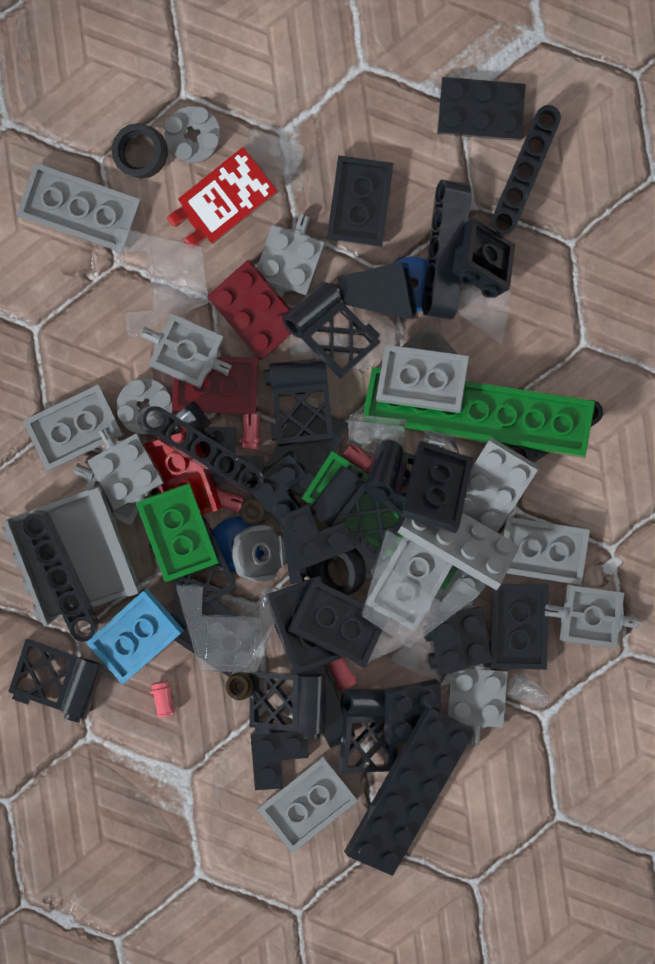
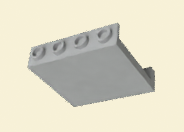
(93, 545)

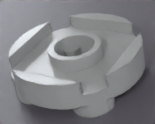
(198, 119)
(139, 391)
(244, 553)

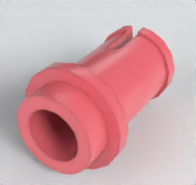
(251, 431)
(358, 458)
(229, 500)
(342, 674)
(162, 698)

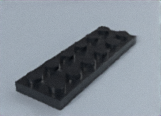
(409, 791)

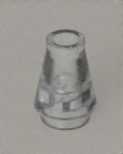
(525, 690)

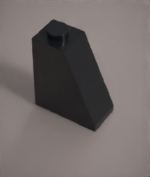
(381, 290)

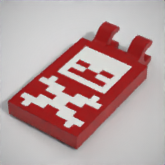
(223, 198)

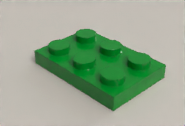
(177, 532)

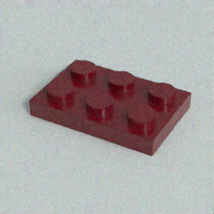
(252, 309)
(220, 392)

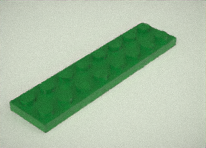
(504, 413)

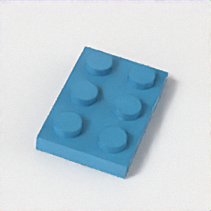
(134, 636)

